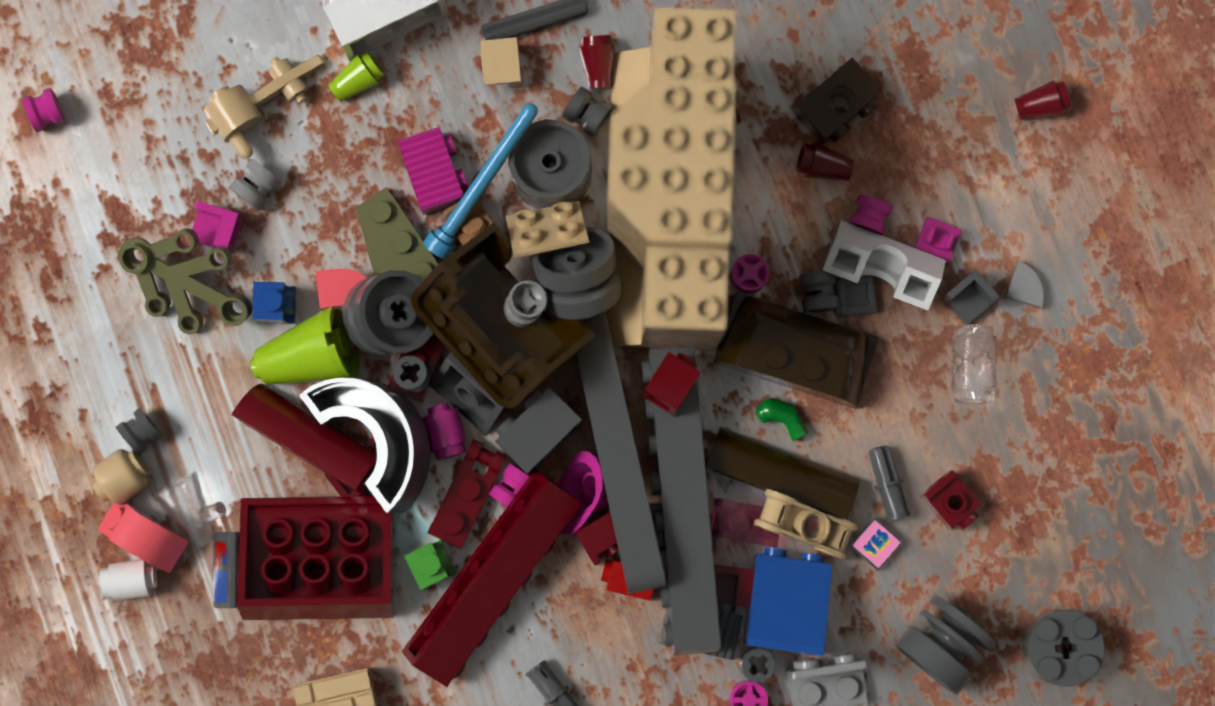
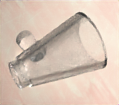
(188, 510)

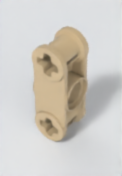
(787, 518)

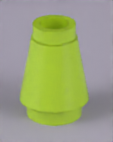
(359, 75)

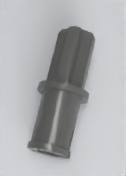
(888, 483)
(550, 686)

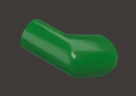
(784, 413)

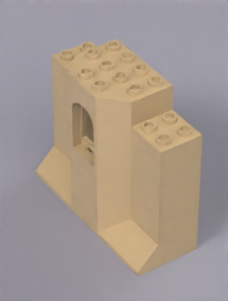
(672, 181)

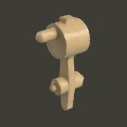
(236, 113)

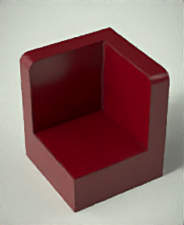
(733, 585)

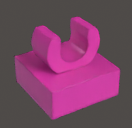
(938, 239)

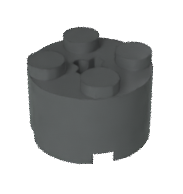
(1084, 652)

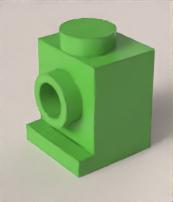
(430, 564)

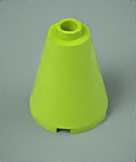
(308, 352)

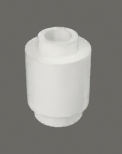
(127, 580)

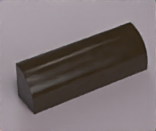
(782, 472)

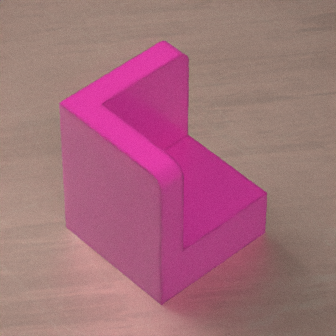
(216, 226)

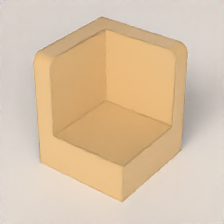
(500, 62)

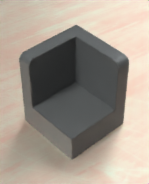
(970, 297)

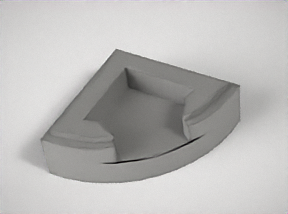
(1025, 286)

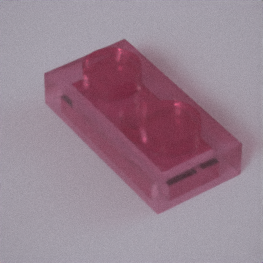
(735, 522)

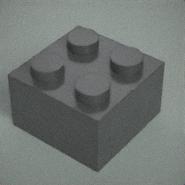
(538, 430)

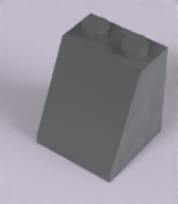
(467, 395)

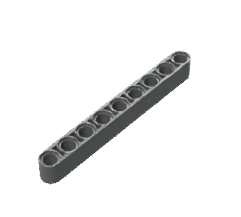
(619, 460)

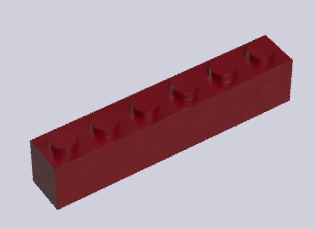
(491, 578)

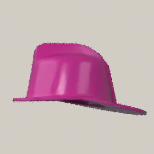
(584, 481)

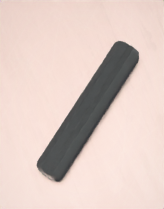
(534, 19)

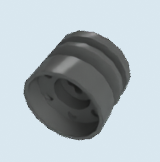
(946, 644)

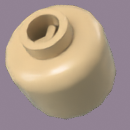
(121, 476)

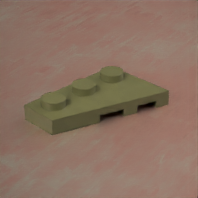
(392, 238)

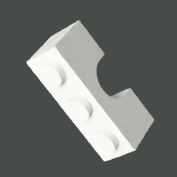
(909, 270)

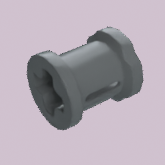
(400, 374)
(769, 664)

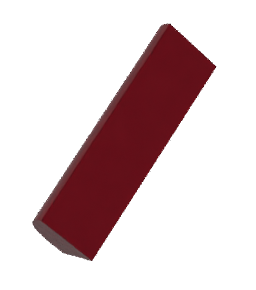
(305, 437)

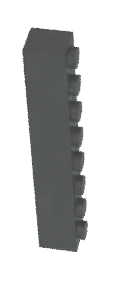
(683, 519)

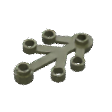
(179, 279)

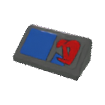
(225, 569)

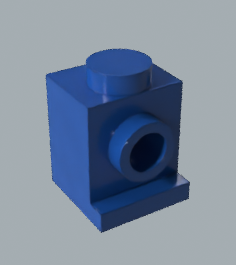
(274, 303)

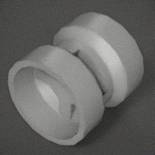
(259, 177)
(528, 296)

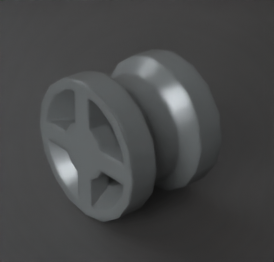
(139, 431)

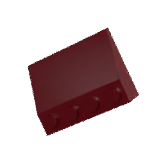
(315, 558)

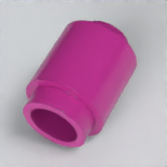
(445, 431)

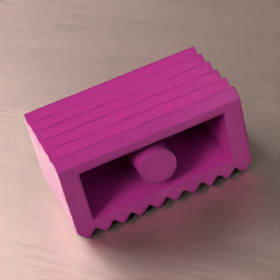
(432, 170)

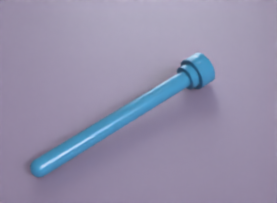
(442, 239)

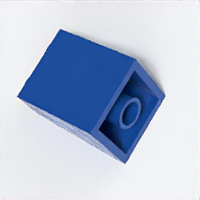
(788, 602)

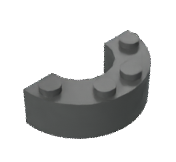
(396, 427)

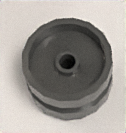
(548, 143)
(581, 277)
(381, 314)

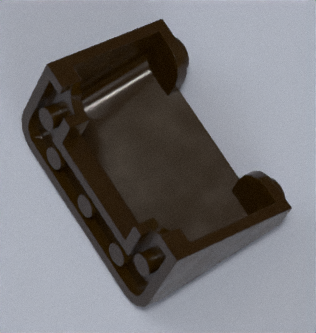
(465, 310)

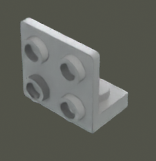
(828, 683)

